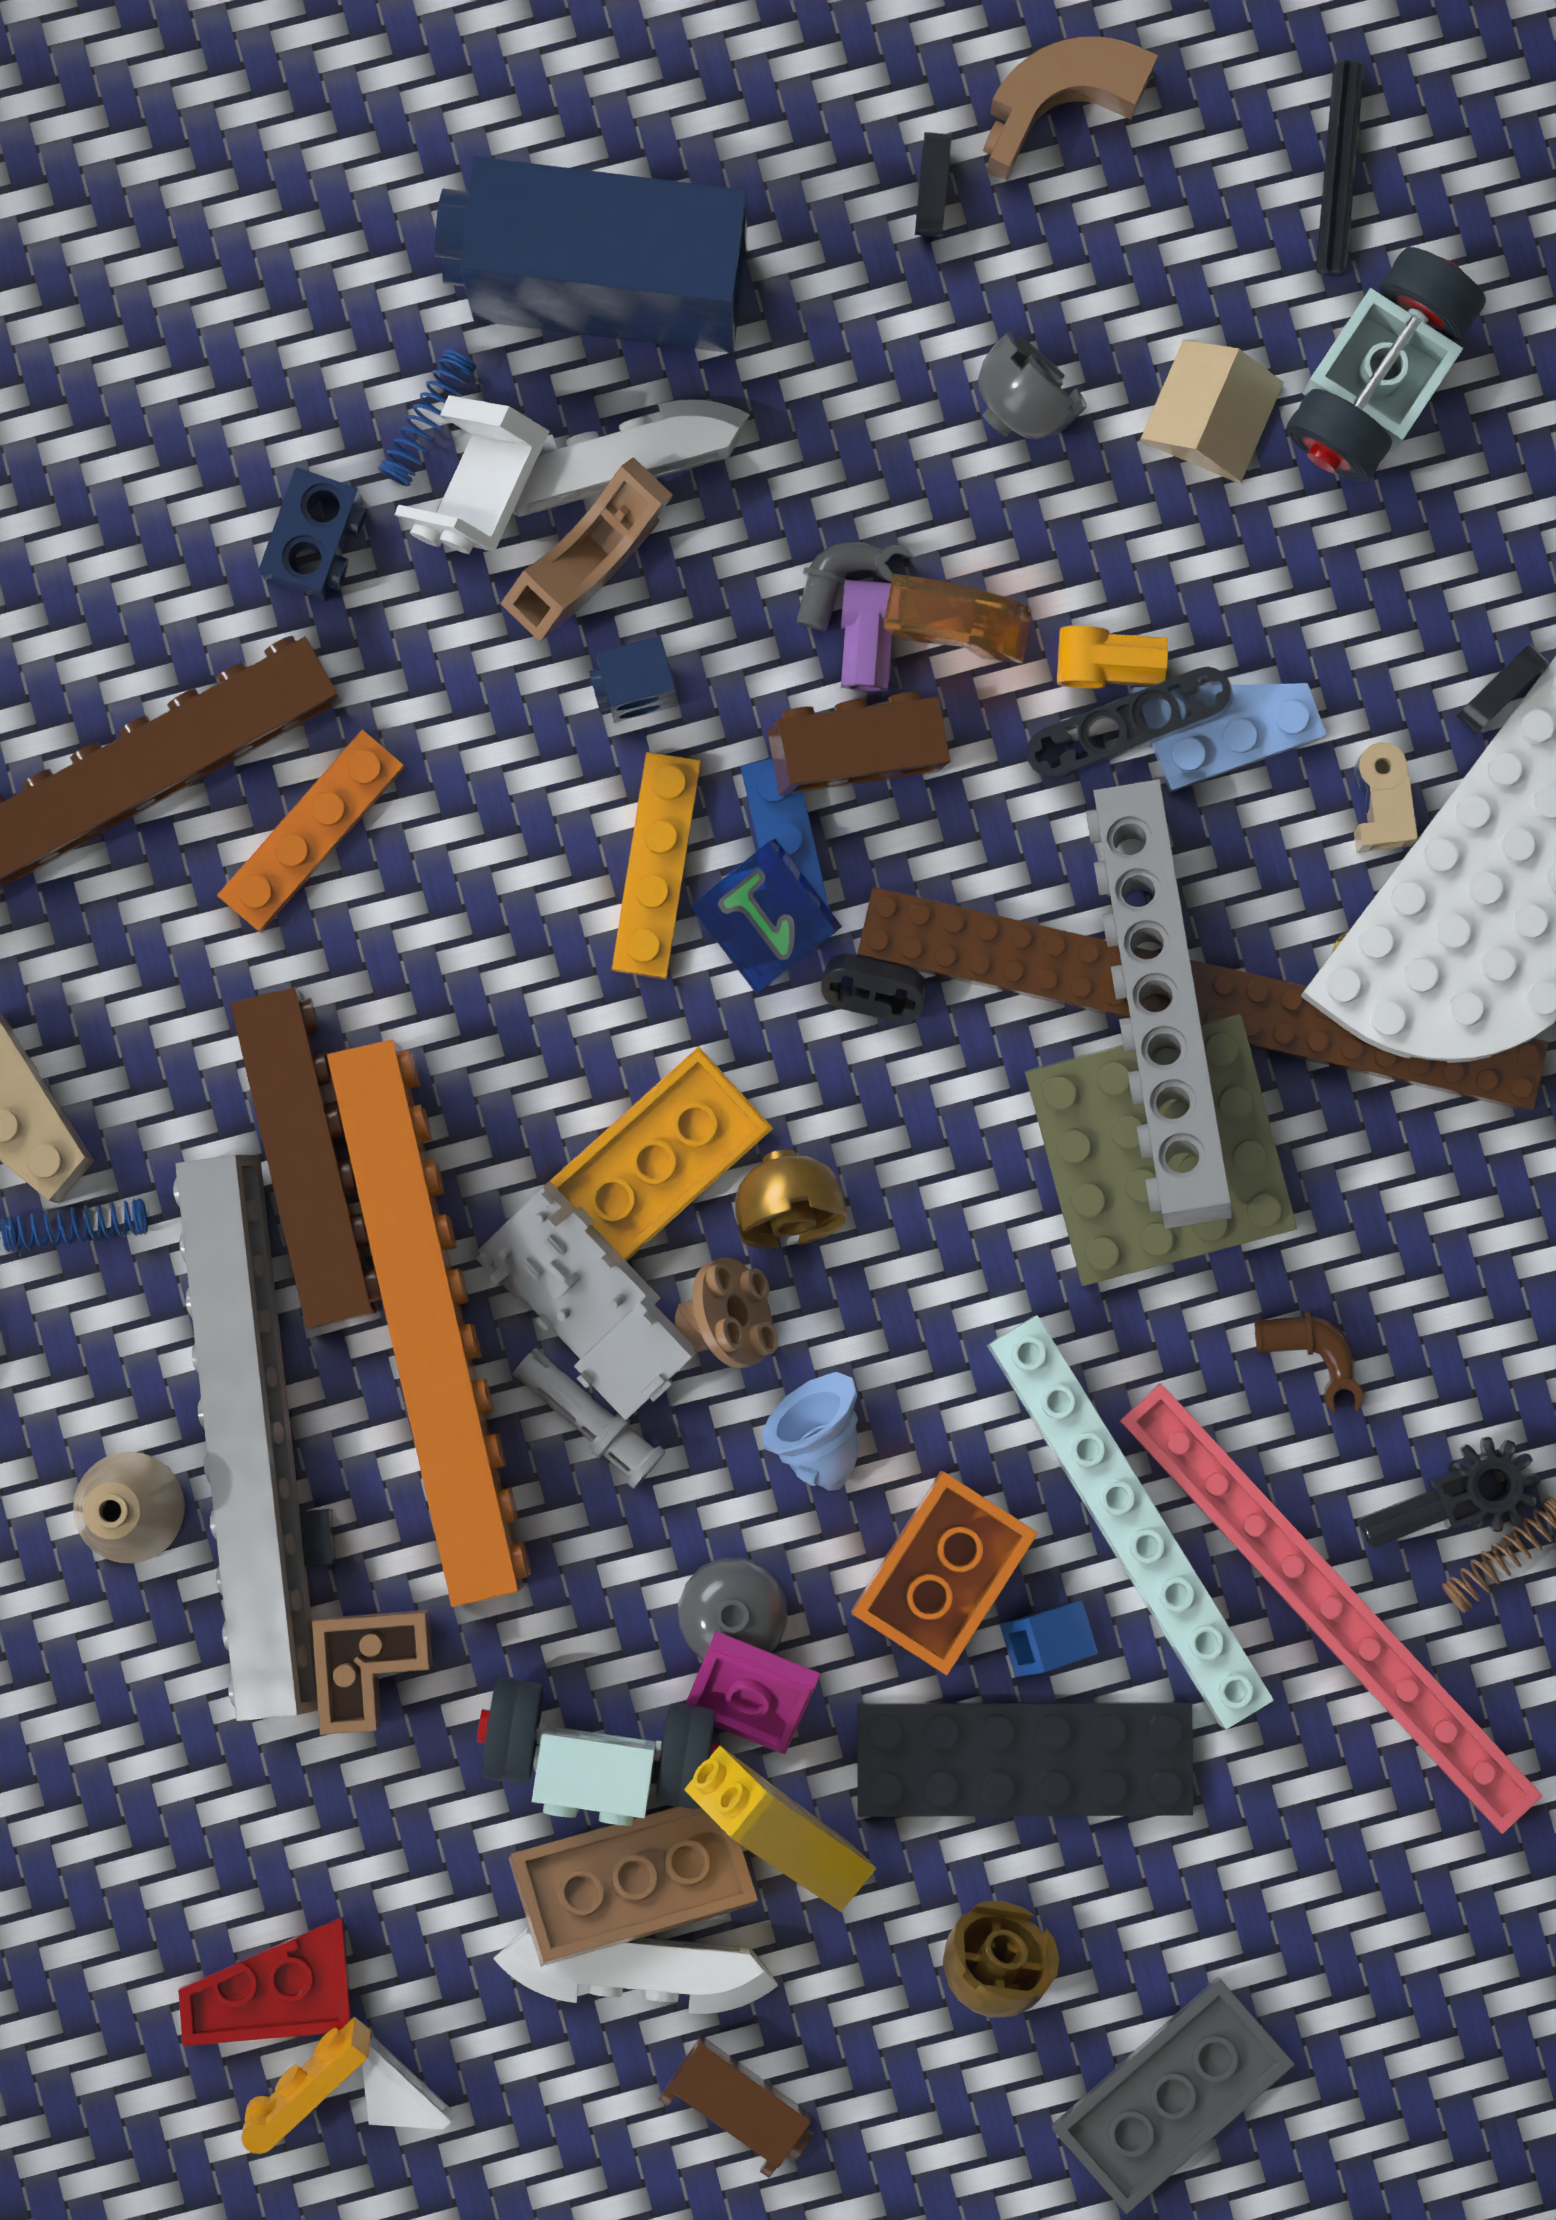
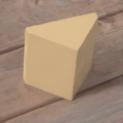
(1213, 408)

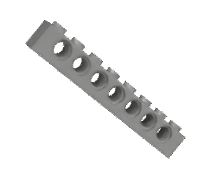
(1139, 814)

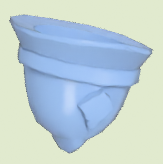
(817, 1431)

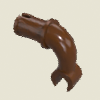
(1318, 1337)

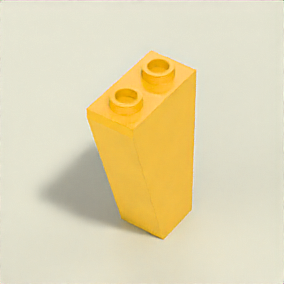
(778, 1829)

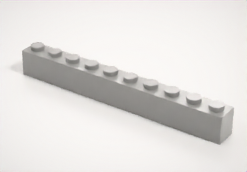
(247, 1436)

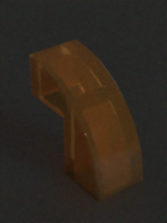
(957, 616)

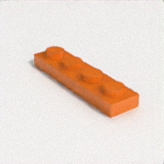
(311, 831)

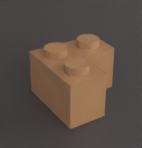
(353, 1652)

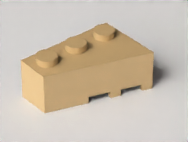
(34, 1129)

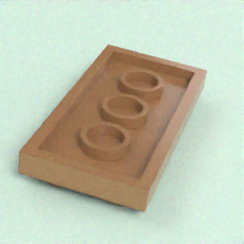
(629, 1882)

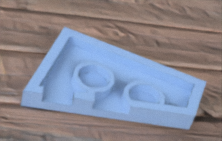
(1255, 727)

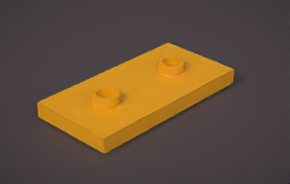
(662, 1153)

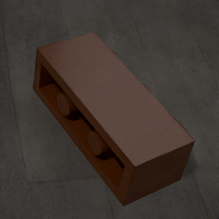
(858, 743)

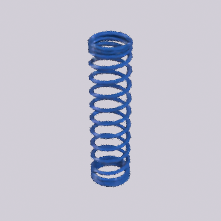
(390, 468)
(9, 1231)

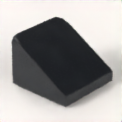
(318, 1537)

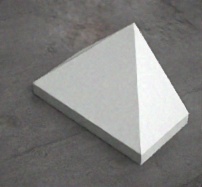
(398, 2096)

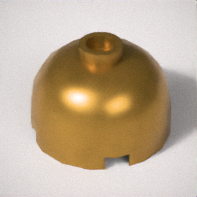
(788, 1199)
(999, 1960)

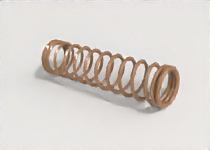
(1459, 1598)

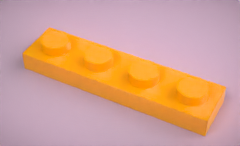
(656, 865)

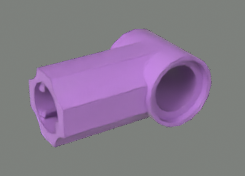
(866, 642)

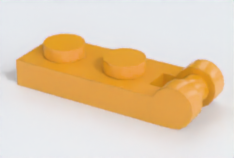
(305, 2087)

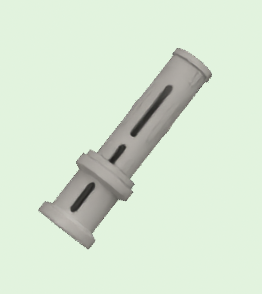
(608, 1434)

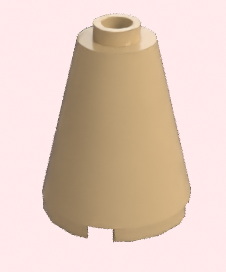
(149, 1504)

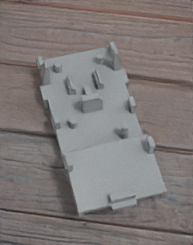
(588, 1299)

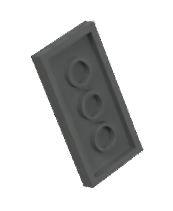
(1172, 2095)

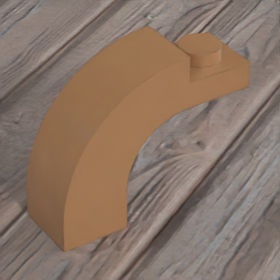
(1067, 71)
(590, 553)

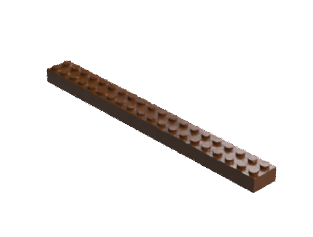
(1078, 974)

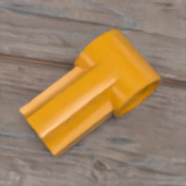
(1094, 657)

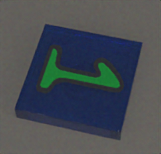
(766, 916)

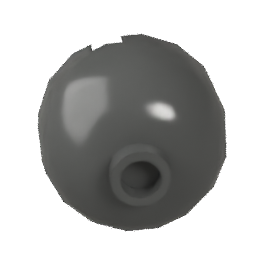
(1025, 391)
(734, 1600)

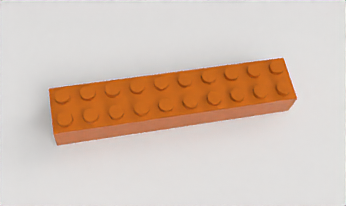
(427, 1323)

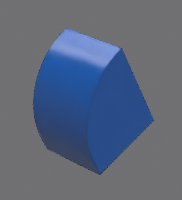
(1048, 1639)

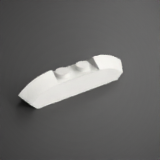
(685, 438)
(712, 1974)

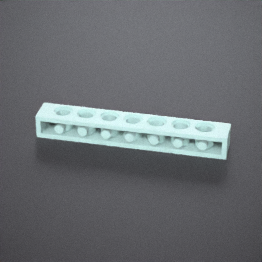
(1130, 1522)

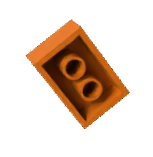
(944, 1572)

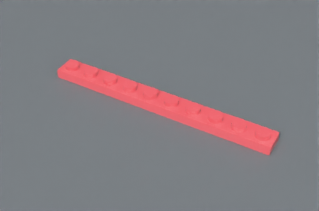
(1331, 1608)

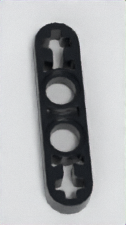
(1127, 716)

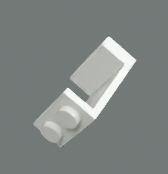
(486, 480)

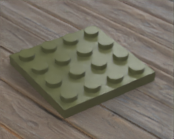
(1099, 1168)

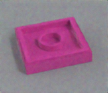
(752, 1692)

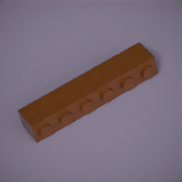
(304, 1157)

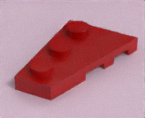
(273, 1994)

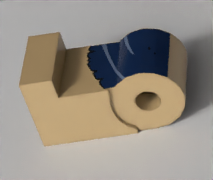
(1385, 781)

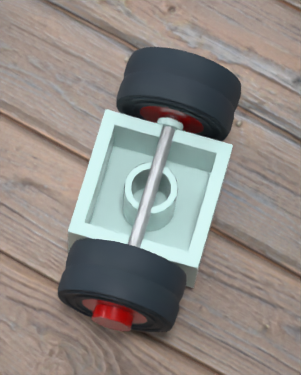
(1385, 364)
(589, 1767)

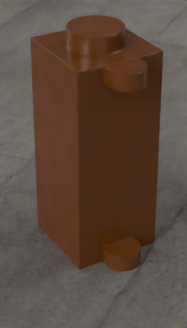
(741, 2104)

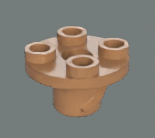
(729, 1314)

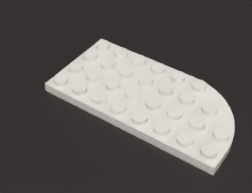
(1464, 929)

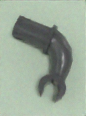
(829, 572)

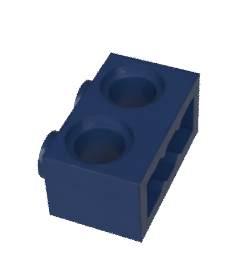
(298, 532)
(634, 680)

